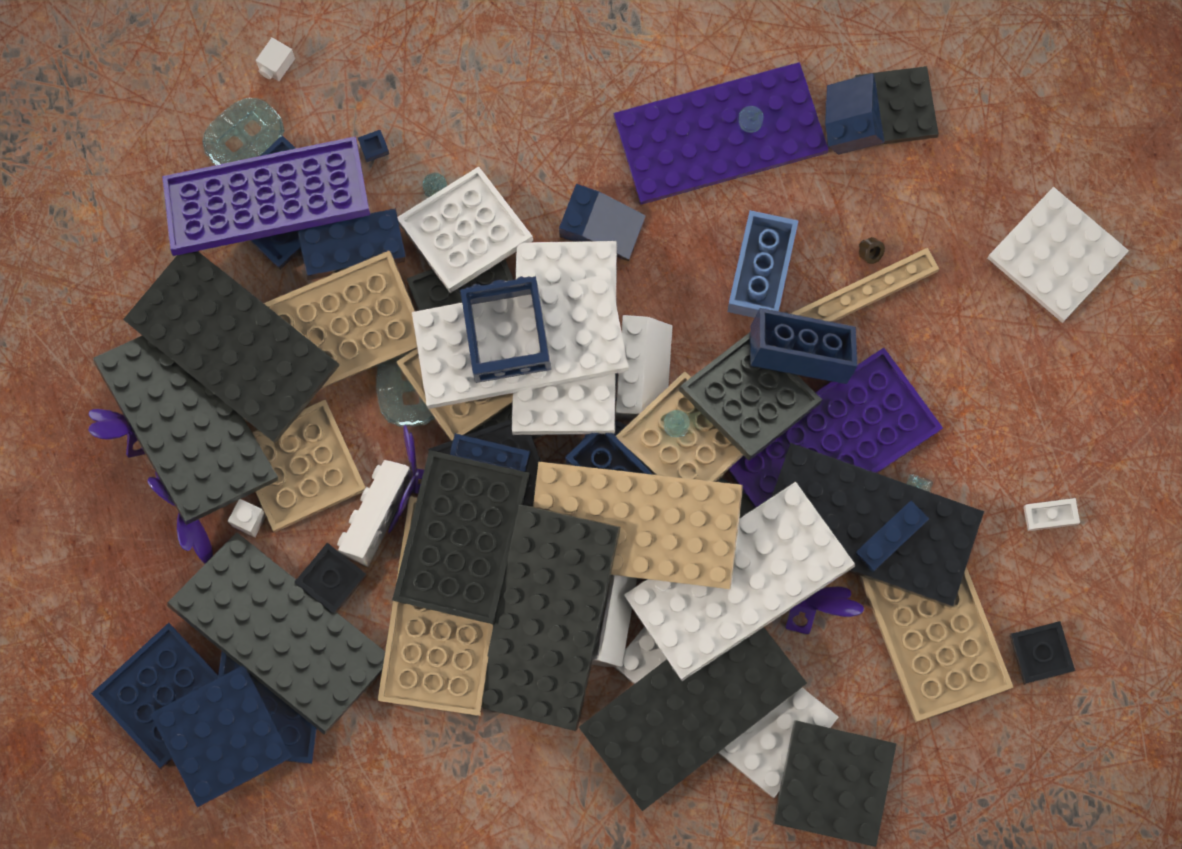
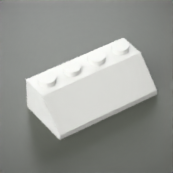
(648, 360)
(375, 512)
(614, 623)

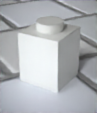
(275, 60)
(247, 518)

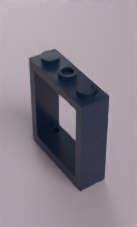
(512, 366)

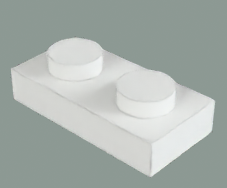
(1051, 514)

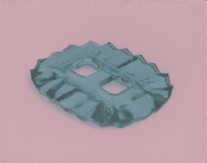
(232, 123)
(390, 397)

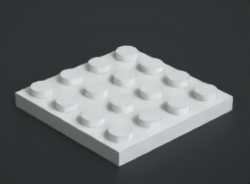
(464, 229)
(1058, 254)

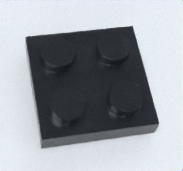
(330, 578)
(1042, 652)

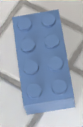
(762, 264)

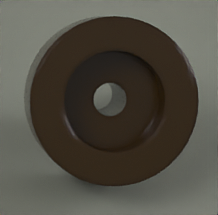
(871, 250)

